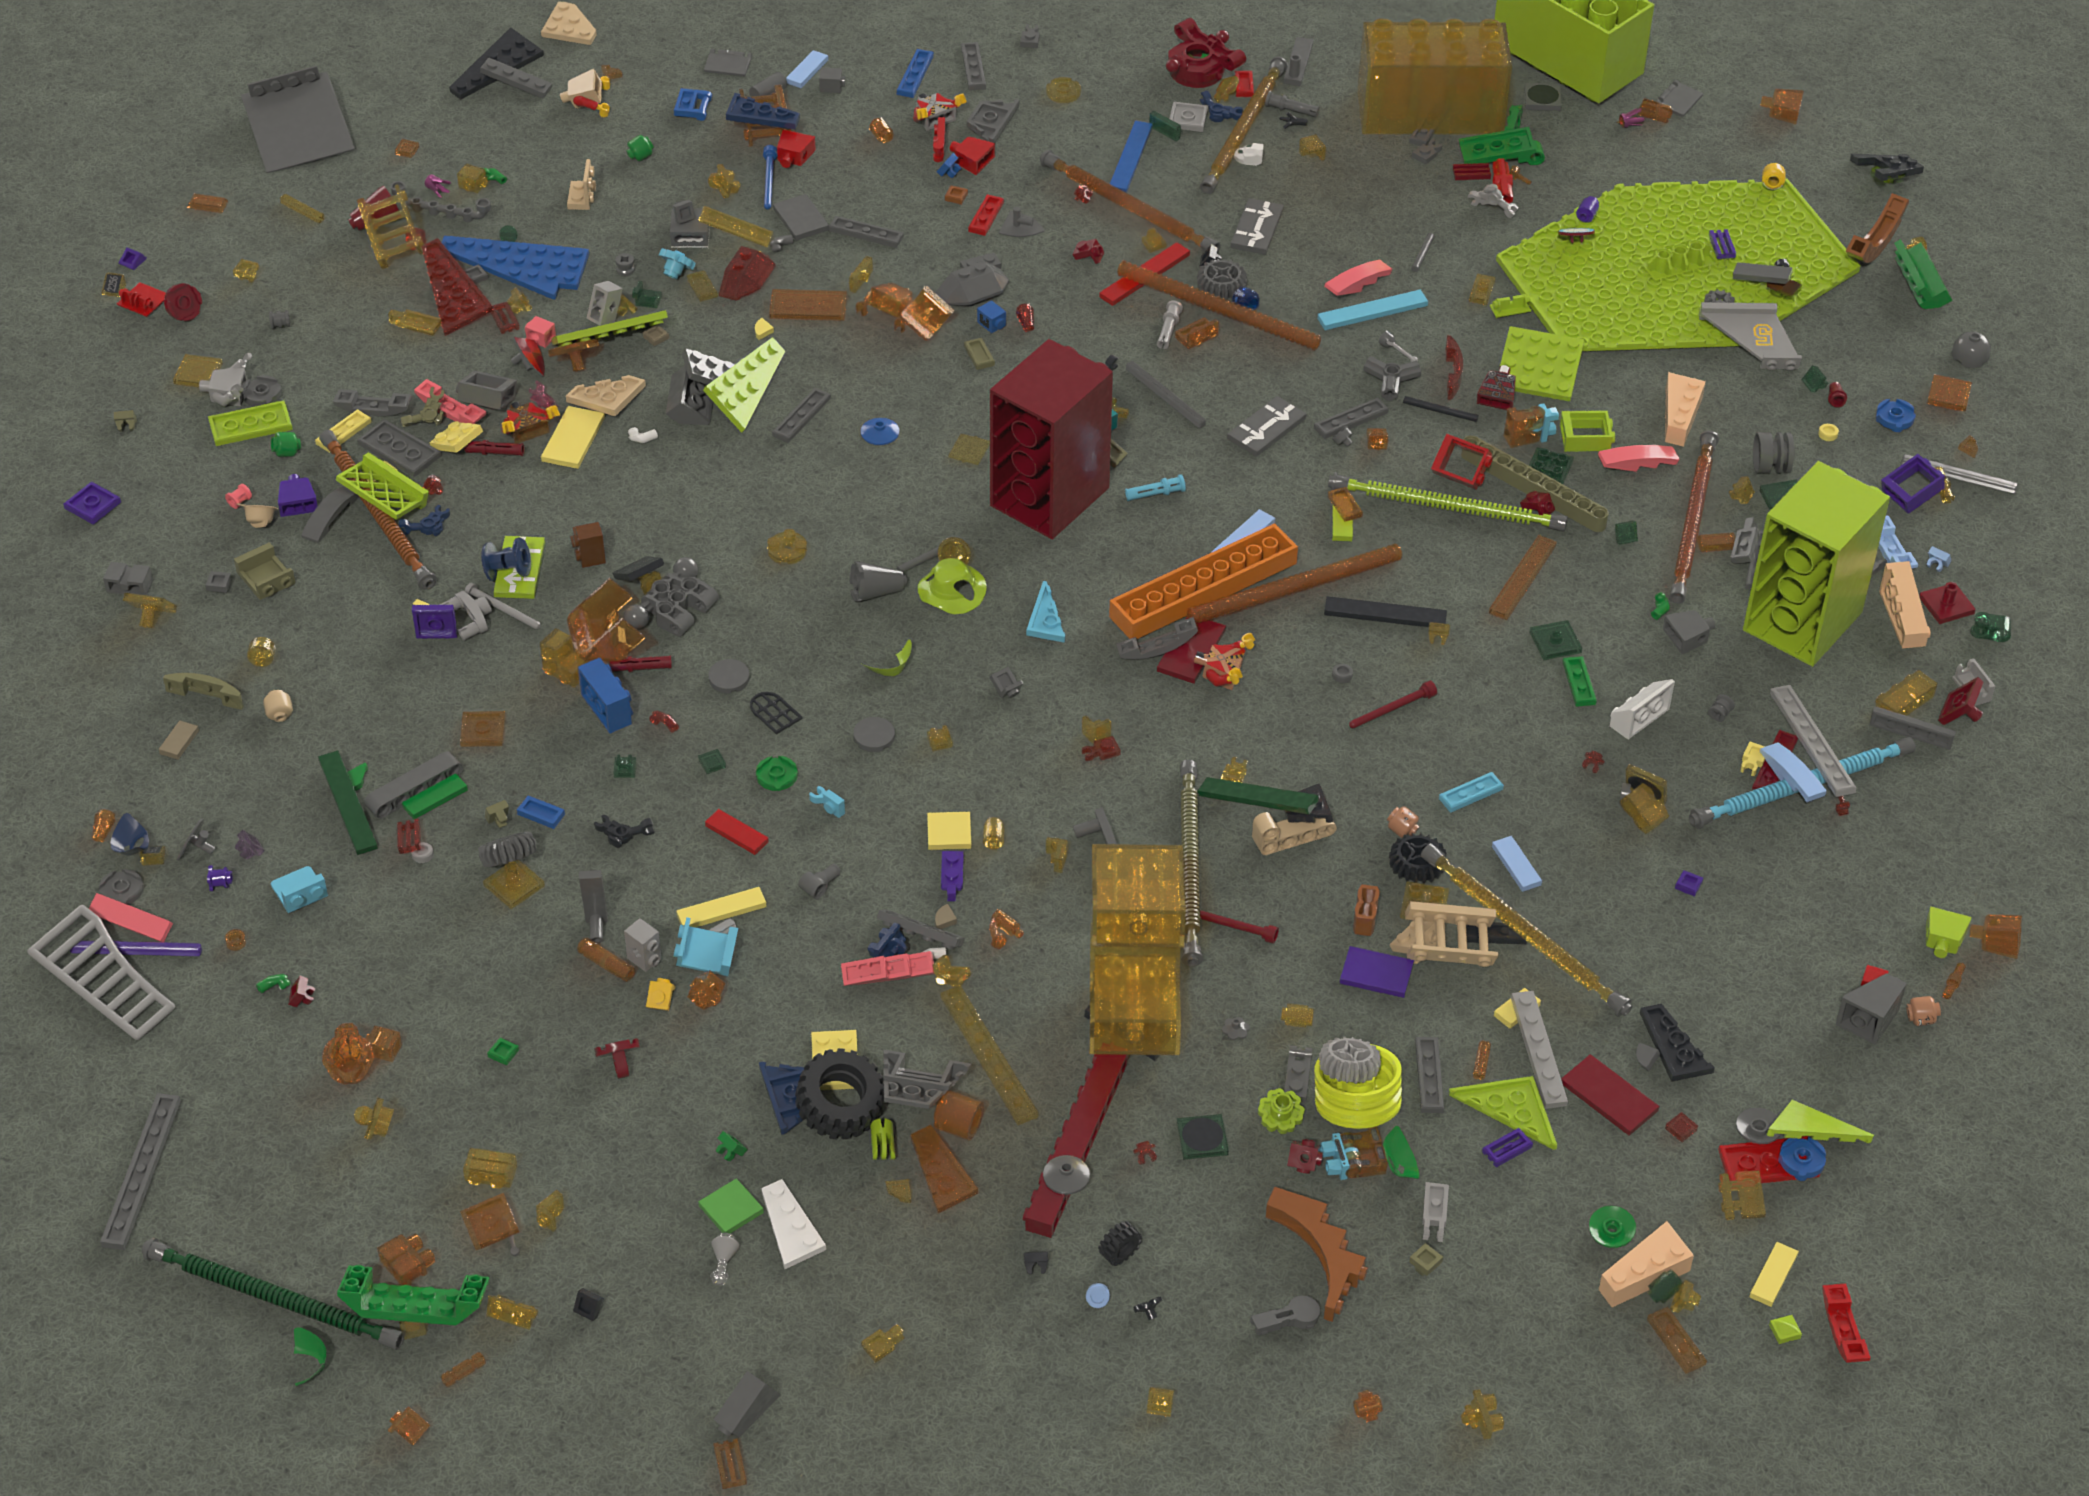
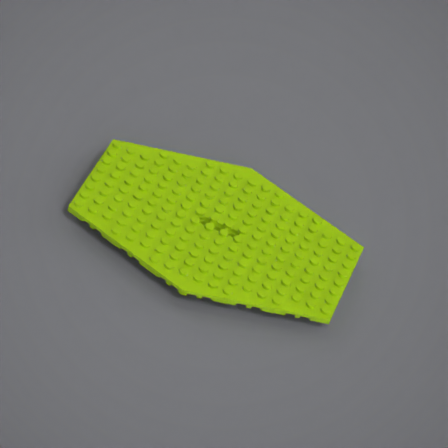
(1654, 262)

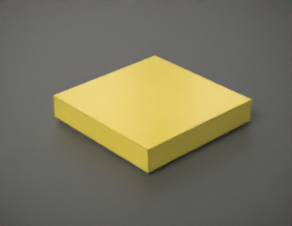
(949, 830)

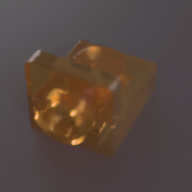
(1377, 438)
(408, 1425)

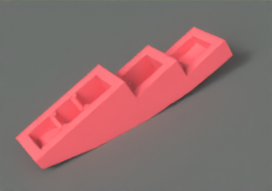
(1356, 277)
(1633, 457)
(887, 968)

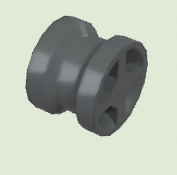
(625, 264)

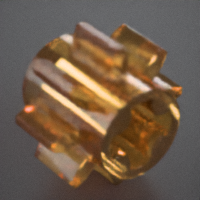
(1367, 1406)

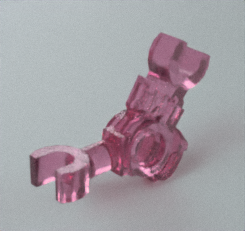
(540, 397)

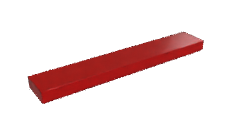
(1159, 264)

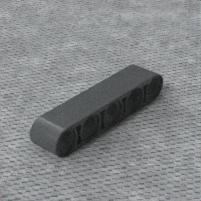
(391, 795)

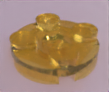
(787, 538)

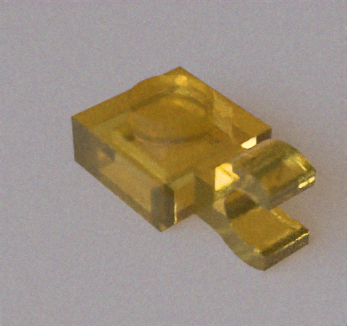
(881, 1344)

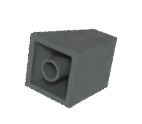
(1871, 1007)

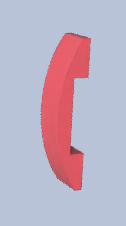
(451, 408)

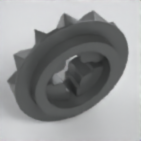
(1713, 295)

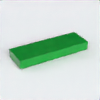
(1579, 681)
(434, 796)

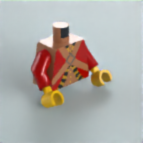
(1224, 662)

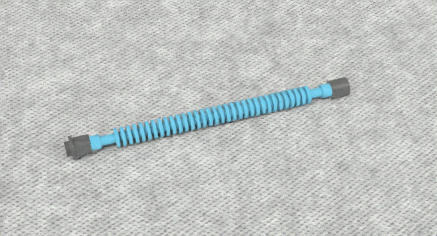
(1781, 789)

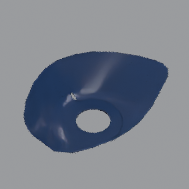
(126, 834)

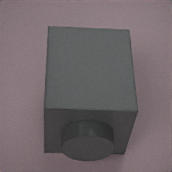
(831, 80)

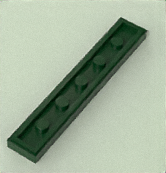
(1258, 795)
(347, 802)

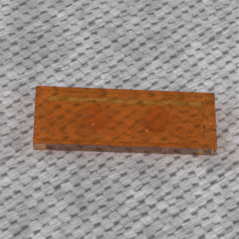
(1676, 1340)

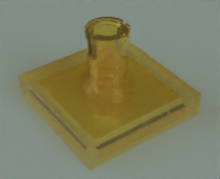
(149, 606)
(513, 883)

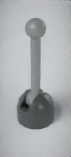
(1388, 340)

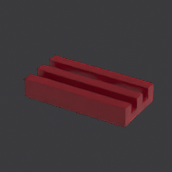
(1472, 171)

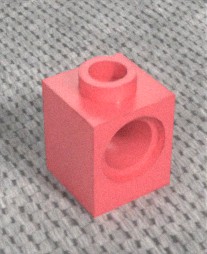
(540, 331)

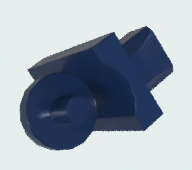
(890, 943)

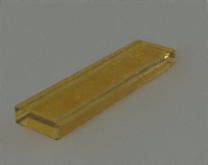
(735, 226)

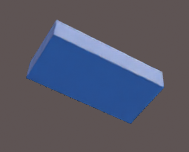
(540, 812)

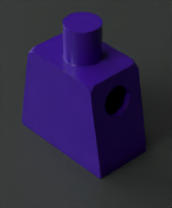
(296, 496)

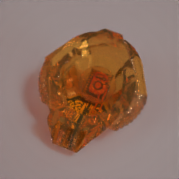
(348, 1055)

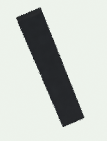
(1383, 612)

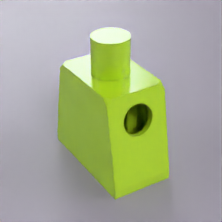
(1945, 931)

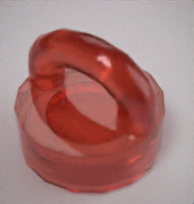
(433, 485)

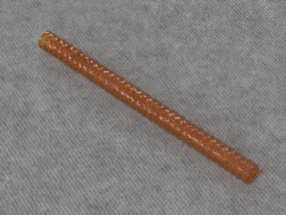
(1219, 305)
(1295, 583)

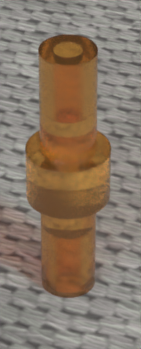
(1954, 981)

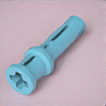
(1166, 489)

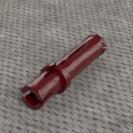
(486, 447)
(644, 663)

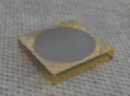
(1637, 776)

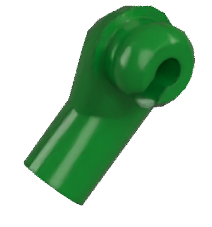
(493, 174)
(1662, 606)
(270, 981)

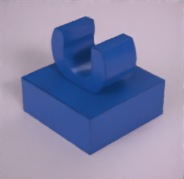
(949, 166)

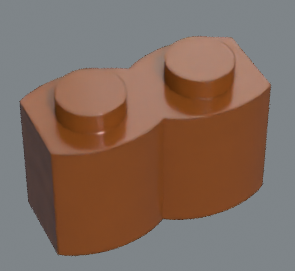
(1366, 910)

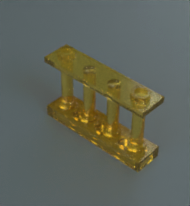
(372, 224)

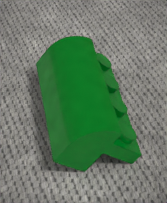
(1922, 276)

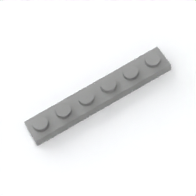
(1539, 1049)

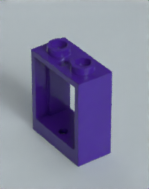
(1891, 483)

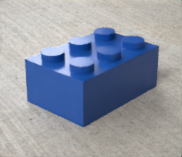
(605, 695)

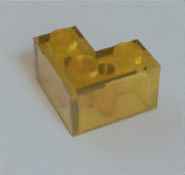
(559, 657)

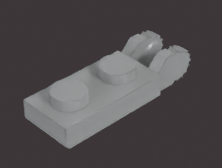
(1435, 1209)

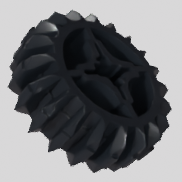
(1414, 866)

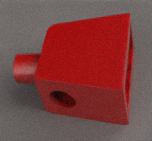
(794, 148)
(973, 153)

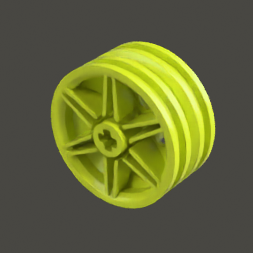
(1361, 1103)

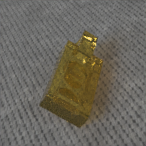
(415, 321)

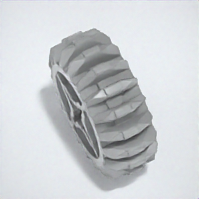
(1349, 1060)

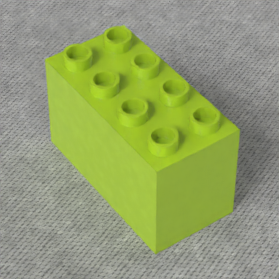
(1581, 42)
(1815, 562)

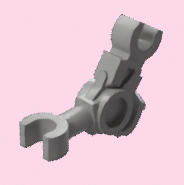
(1493, 196)

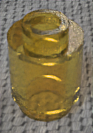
(993, 833)
(1297, 1015)

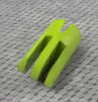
(882, 1137)

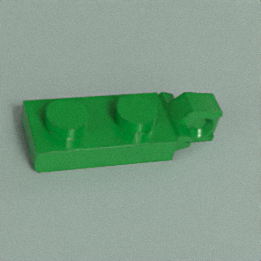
(1514, 118)

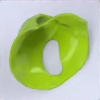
(941, 592)

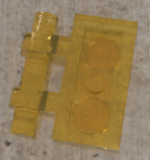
(1749, 1193)

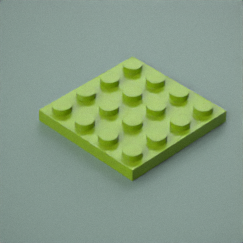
(1542, 362)

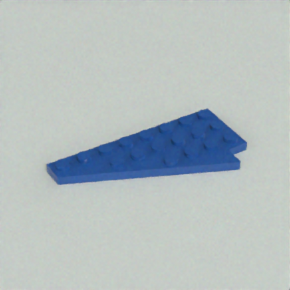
(525, 264)

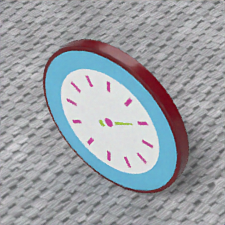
(1576, 232)

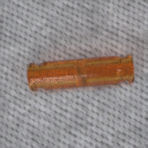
(606, 959)

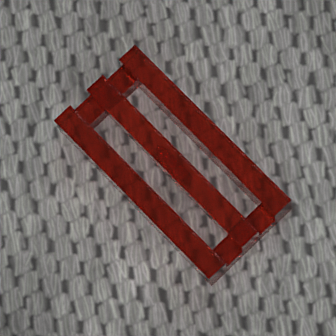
(509, 327)
(400, 836)

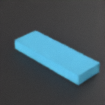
(1471, 792)

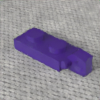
(952, 873)

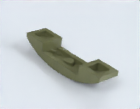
(183, 682)

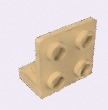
(581, 191)

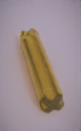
(302, 208)

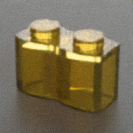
(1644, 808)

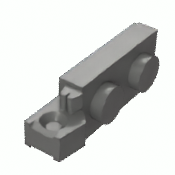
(1745, 542)

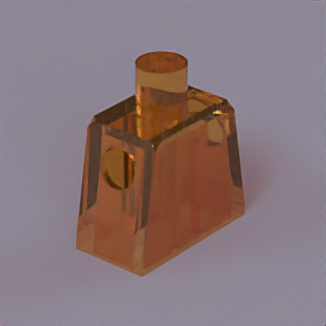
(1784, 104)
(2000, 934)

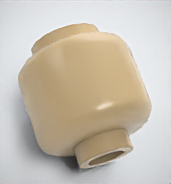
(278, 705)

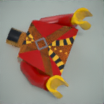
(527, 421)

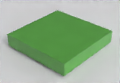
(731, 1207)

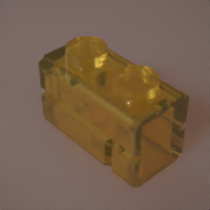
(490, 1168)

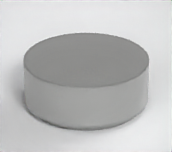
(423, 855)

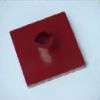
(1947, 603)
(1962, 702)

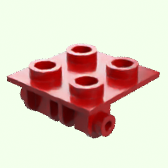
(141, 299)

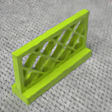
(388, 479)

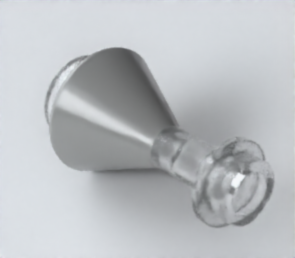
(724, 1248)

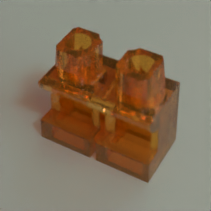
(403, 1260)

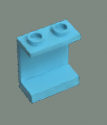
(705, 949)

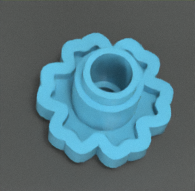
(675, 263)

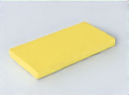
(573, 437)

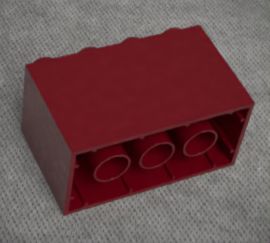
(1050, 438)

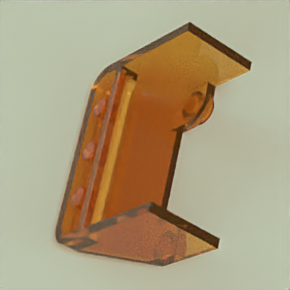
(596, 625)

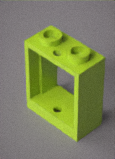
(1586, 419)

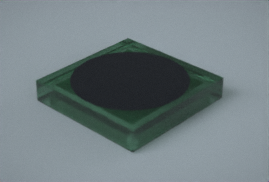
(1202, 1136)

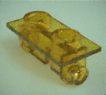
(509, 1312)

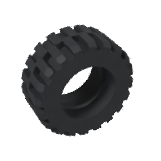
(846, 1068)

